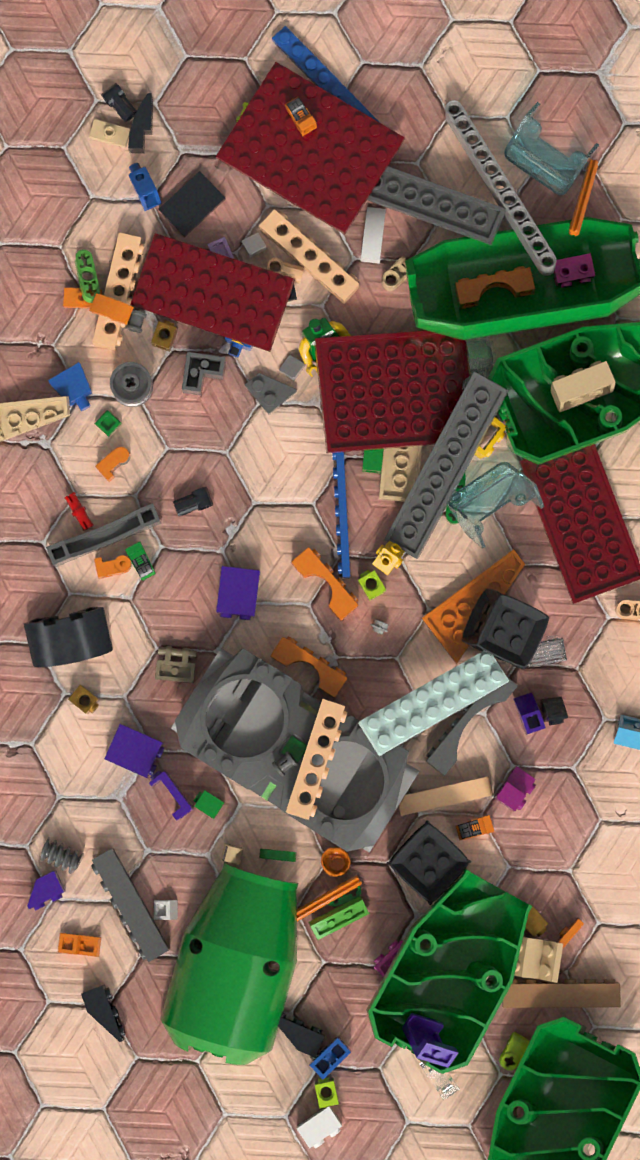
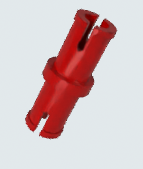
(79, 511)

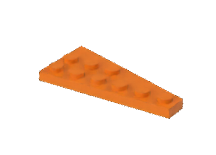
(451, 616)

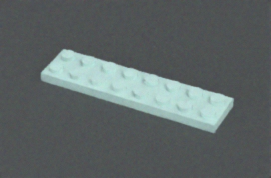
(433, 702)

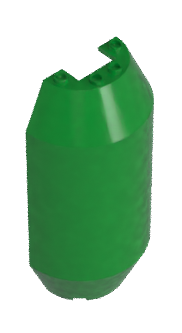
(437, 269)

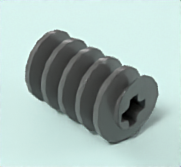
(61, 856)

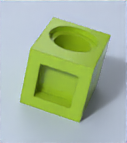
(371, 593)
(330, 1100)

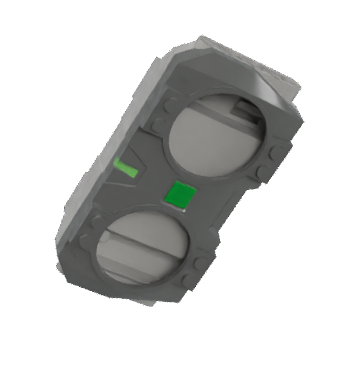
(253, 714)

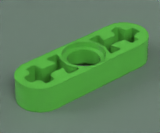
(90, 268)

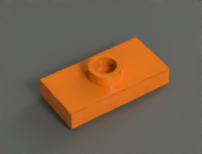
(74, 299)
(567, 934)

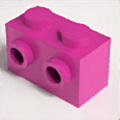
(573, 270)

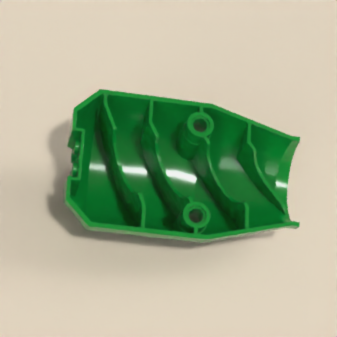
(529, 410)
(445, 966)
(226, 992)
(570, 1096)

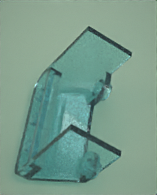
(543, 160)
(490, 493)

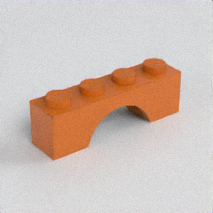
(517, 282)
(309, 565)
(288, 653)

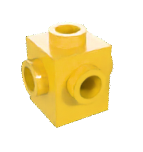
(388, 557)

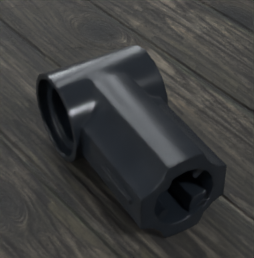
(117, 99)
(197, 500)

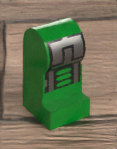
(140, 561)

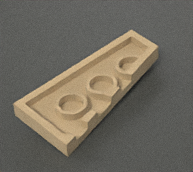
(31, 414)

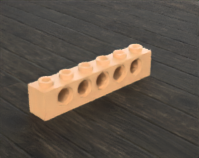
(124, 244)
(340, 291)
(327, 710)

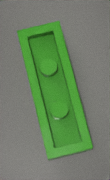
(338, 918)

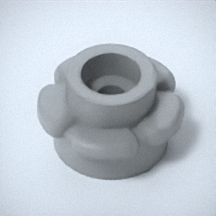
(379, 626)

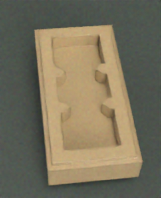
(109, 133)

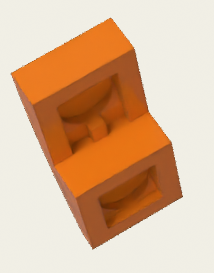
(111, 308)
(79, 944)

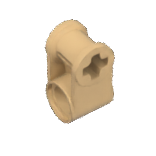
(398, 272)

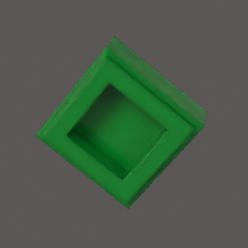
(108, 423)

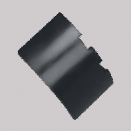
(68, 639)

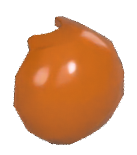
(335, 861)

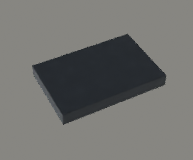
(192, 204)

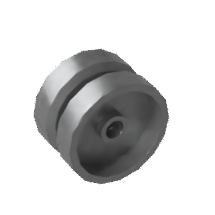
(131, 373)

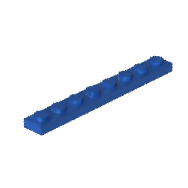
(314, 69)
(341, 512)

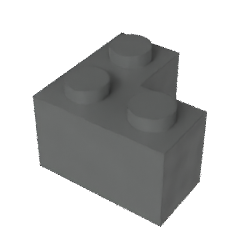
(197, 368)

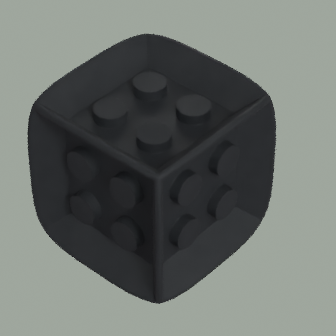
(505, 628)
(429, 862)

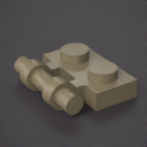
(175, 671)

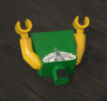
(318, 329)

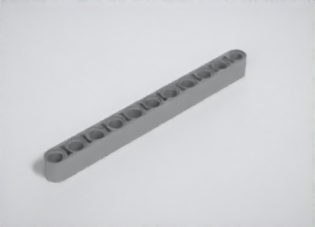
(500, 195)

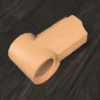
(287, 269)

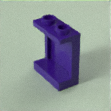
(238, 592)
(134, 751)
(185, 805)
(425, 1040)

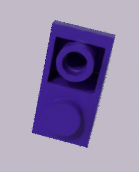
(529, 713)
(46, 888)

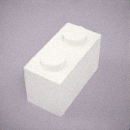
(319, 1127)

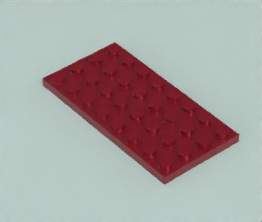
(212, 292)
(584, 524)

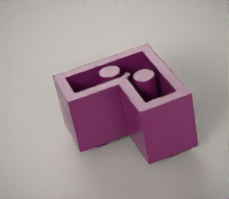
(515, 789)

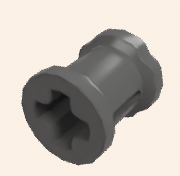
(136, 321)
(285, 763)

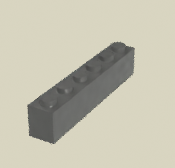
(130, 904)

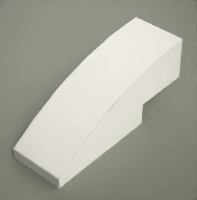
(373, 235)

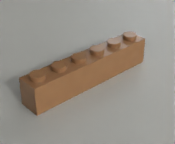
(563, 995)

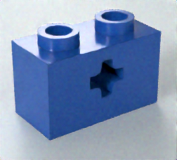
(330, 1057)

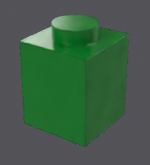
(373, 461)
(208, 803)

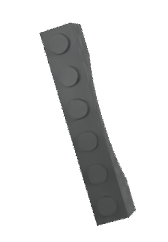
(106, 535)
(446, 753)

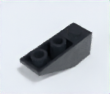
(554, 710)
(100, 1008)
(302, 1037)

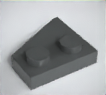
(269, 392)

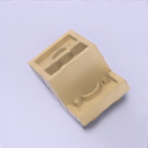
(539, 959)

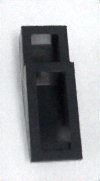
(141, 125)

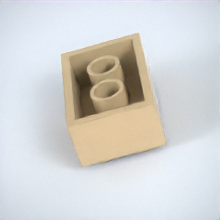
(582, 386)

